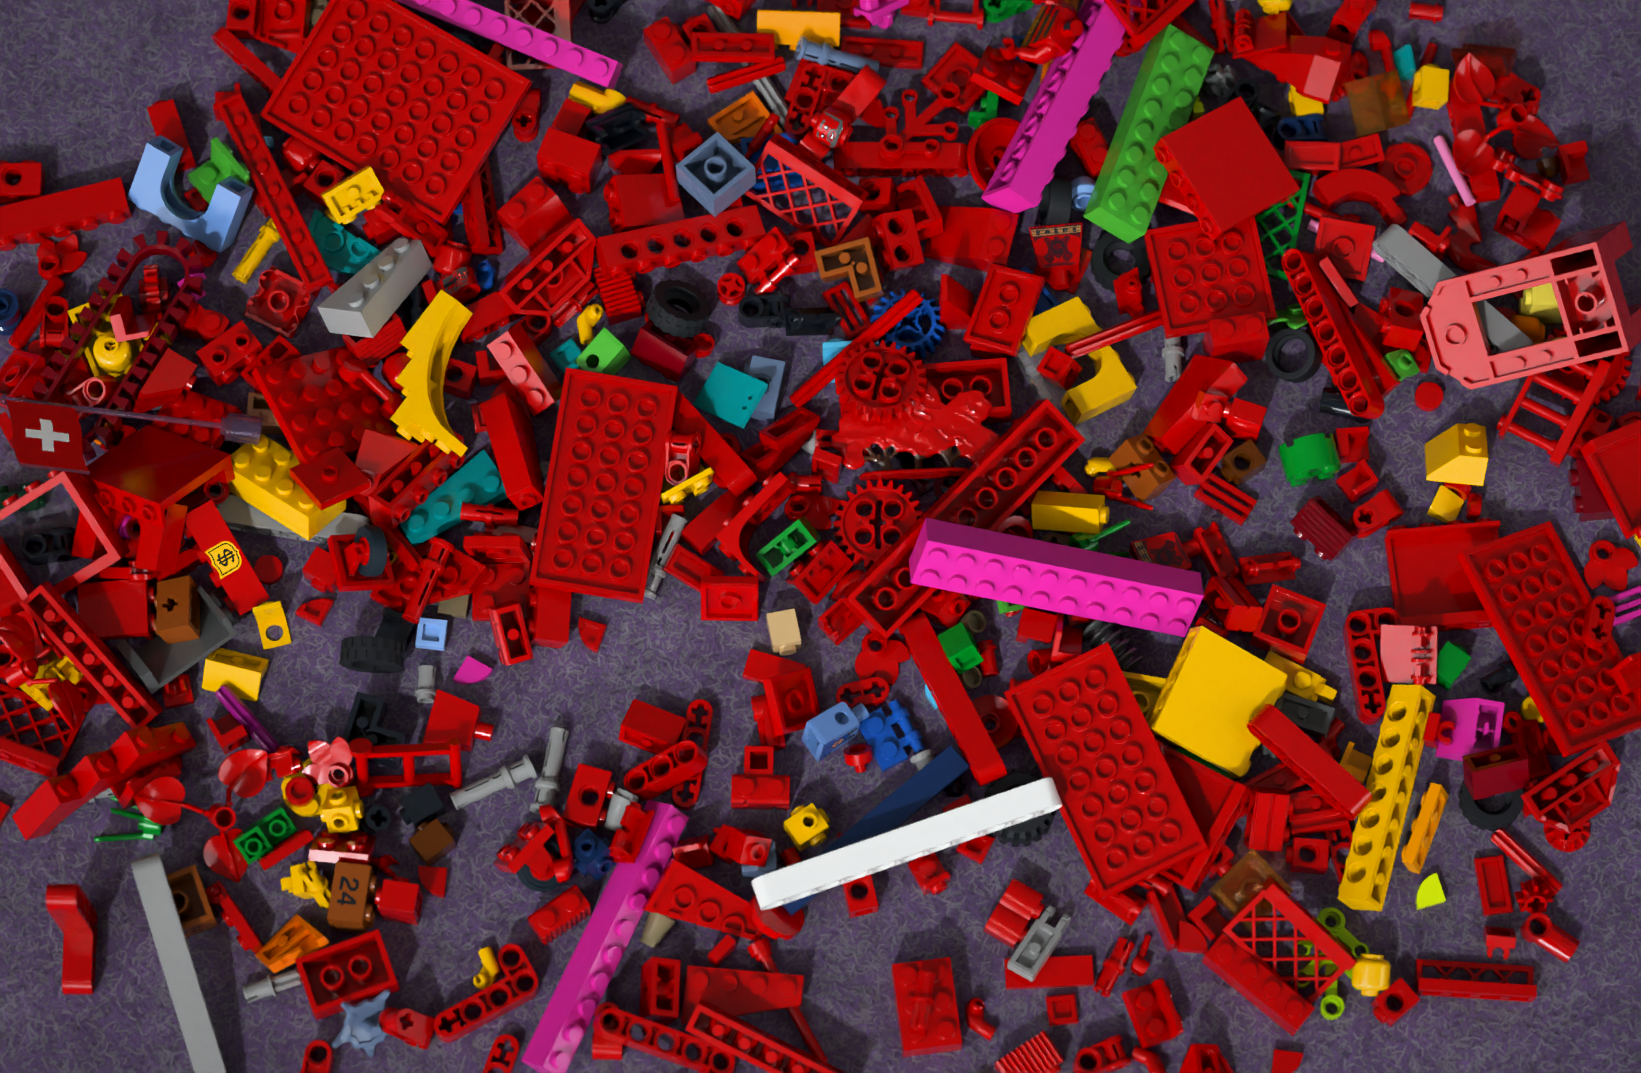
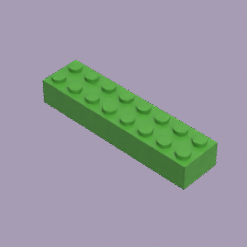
(1156, 106)

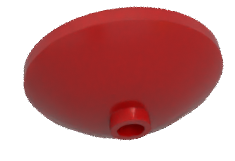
(986, 144)

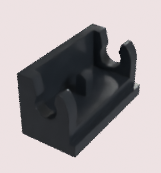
(617, 128)

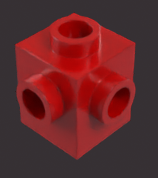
(945, 607)

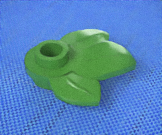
(1292, 316)

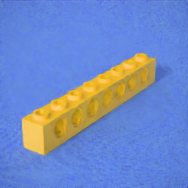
(1391, 786)

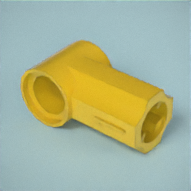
(596, 99)

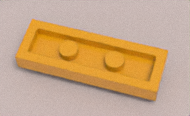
(1424, 828)

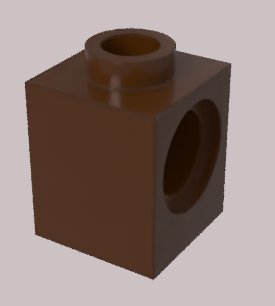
(1248, 453)

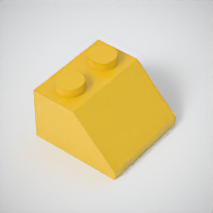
(1458, 455)

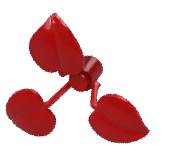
(1470, 151)
(18, 638)
(244, 774)

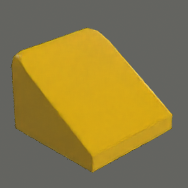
(1445, 505)

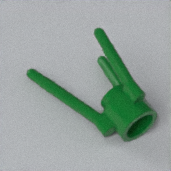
(1090, 541)
(149, 827)

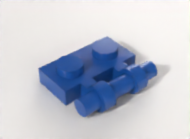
(885, 745)

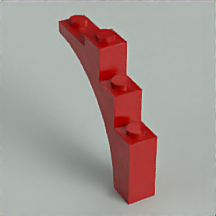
(97, 772)

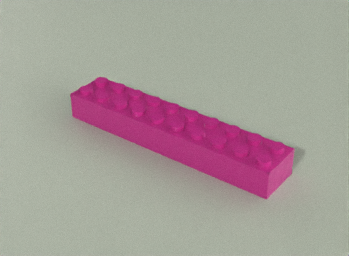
(1056, 111)
(1055, 577)

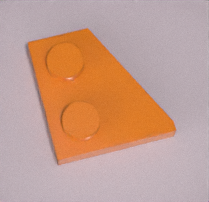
(741, 119)
(291, 942)

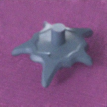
(362, 1024)

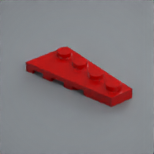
(740, 990)

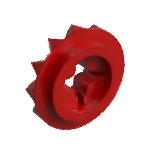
(1573, 842)

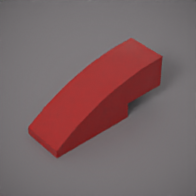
(780, 442)
(702, 530)

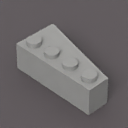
(376, 290)

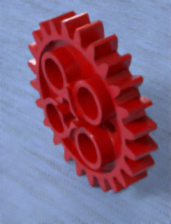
(857, 374)
(1576, 380)
(854, 525)

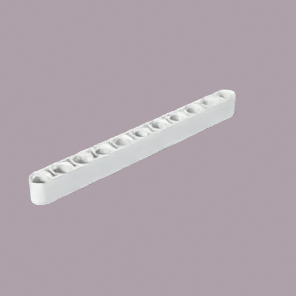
(906, 843)

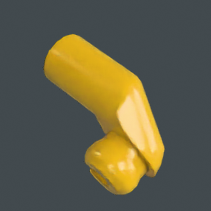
(587, 321)
(1097, 465)
(489, 971)

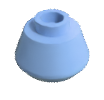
(1081, 192)

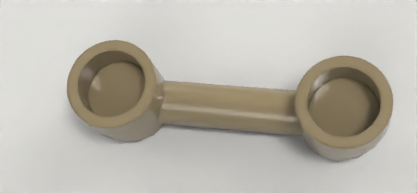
(975, 623)

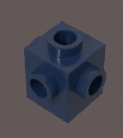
(592, 854)

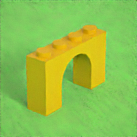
(1111, 381)

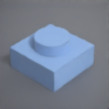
(431, 634)

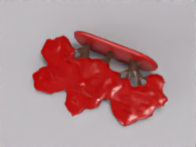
(925, 432)

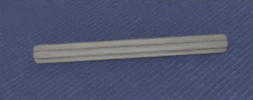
(764, 84)

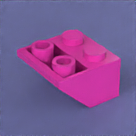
(1476, 723)

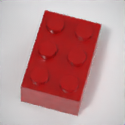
(346, 973)
(943, 1024)

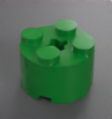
(1310, 458)

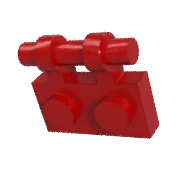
(764, 257)

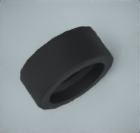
(1056, 201)
(1274, 349)

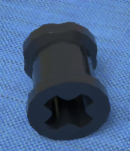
(381, 813)

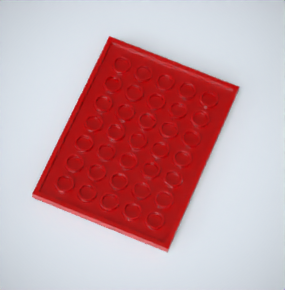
(397, 98)

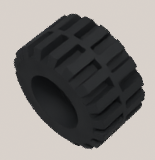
(1027, 830)

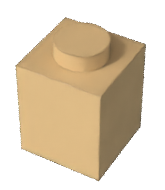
(784, 632)

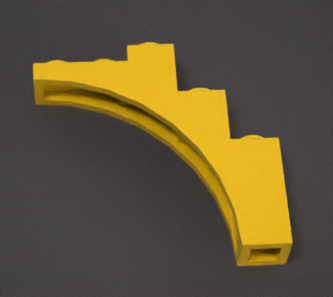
(423, 378)

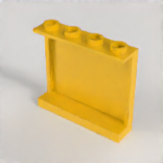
(1212, 699)

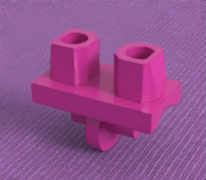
(879, 11)

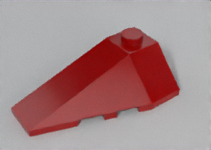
(1309, 64)

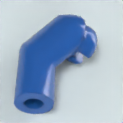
(485, 276)

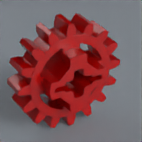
(154, 291)

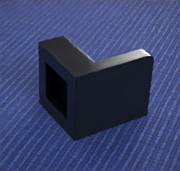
(396, 627)

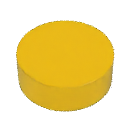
(1529, 710)

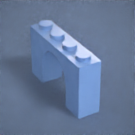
(155, 192)

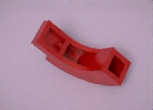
(1364, 187)

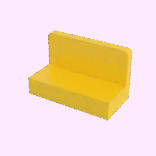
(235, 669)

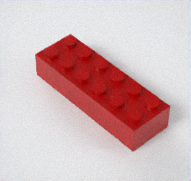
(950, 378)

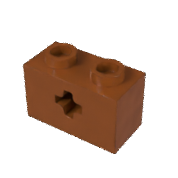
(1146, 483)
(177, 610)

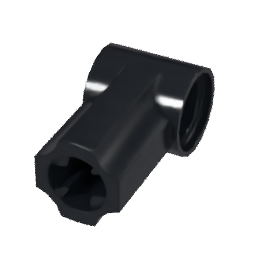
(1334, 404)

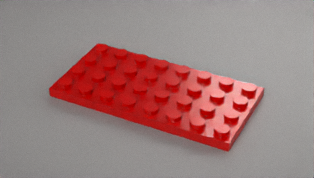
(603, 485)
(1539, 616)
(1106, 771)

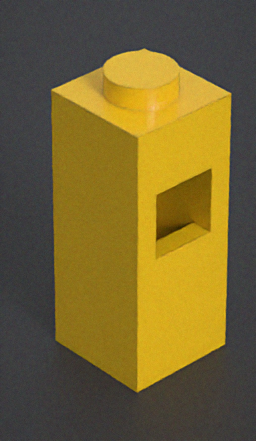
(1069, 512)

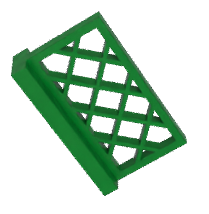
(1285, 224)

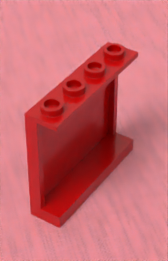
(1225, 168)
(1617, 470)
(154, 473)
(1428, 578)
(1215, 808)

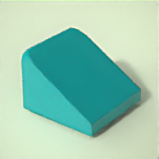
(1405, 62)

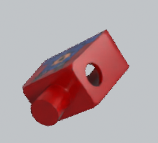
(1355, 17)

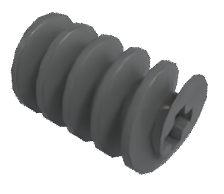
(1102, 632)

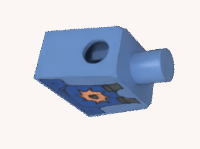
(833, 729)

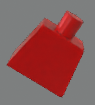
(456, 719)

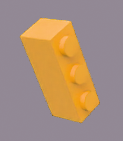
(792, 24)

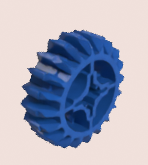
(915, 332)

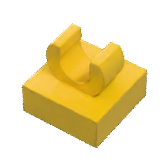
(295, 883)

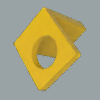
(271, 614)

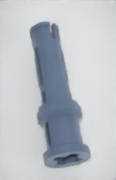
(825, 55)

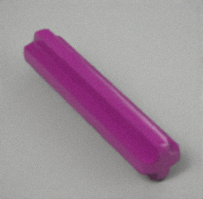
(247, 719)

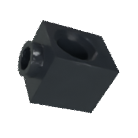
(421, 806)

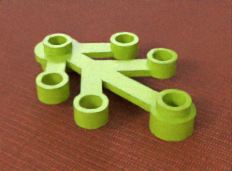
(1349, 940)

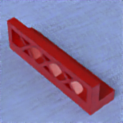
(475, 217)
(1474, 987)

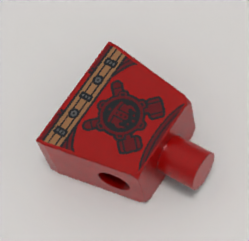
(1058, 251)
(1165, 550)

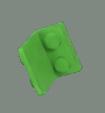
(217, 169)

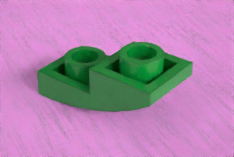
(264, 834)

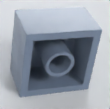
(716, 174)

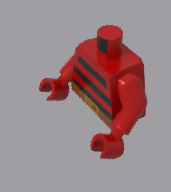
(1049, 34)

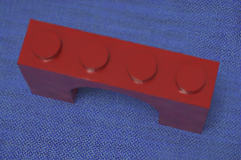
(157, 545)

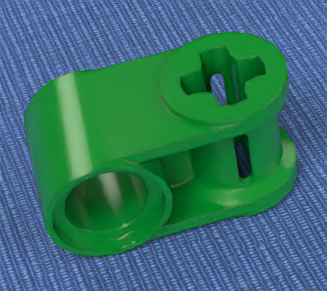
(1007, 9)

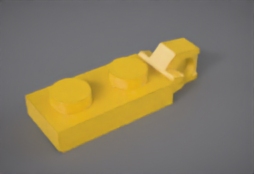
(1302, 681)

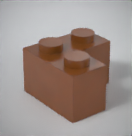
(855, 261)

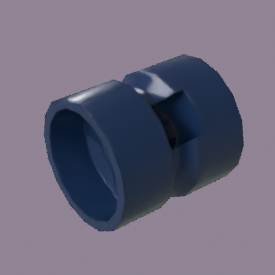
(10, 312)

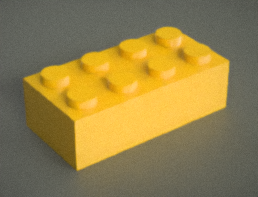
(266, 484)

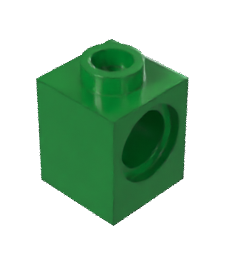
(960, 648)
(1450, 664)

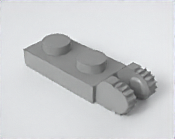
(1038, 945)

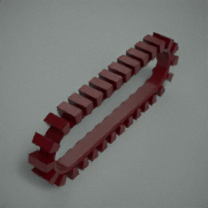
(102, 306)

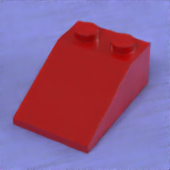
(973, 237)

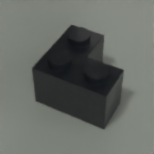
(367, 721)

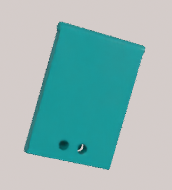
(730, 395)

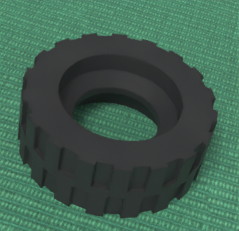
(1105, 247)
(671, 320)
(372, 654)
(1490, 820)

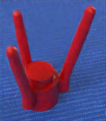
(1112, 487)

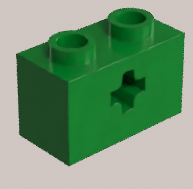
(788, 546)

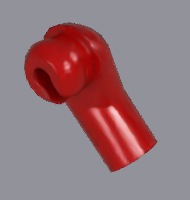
(975, 1018)

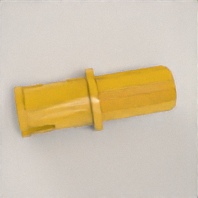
(315, 884)

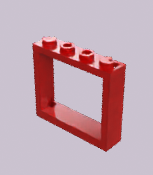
(93, 513)

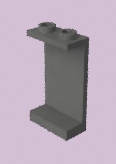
(161, 663)

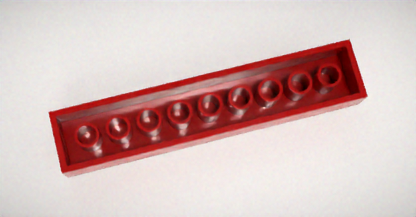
(978, 500)

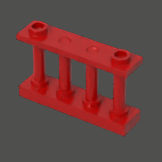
(1568, 423)

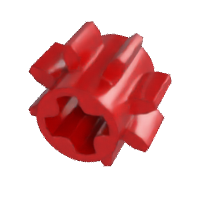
(1533, 896)

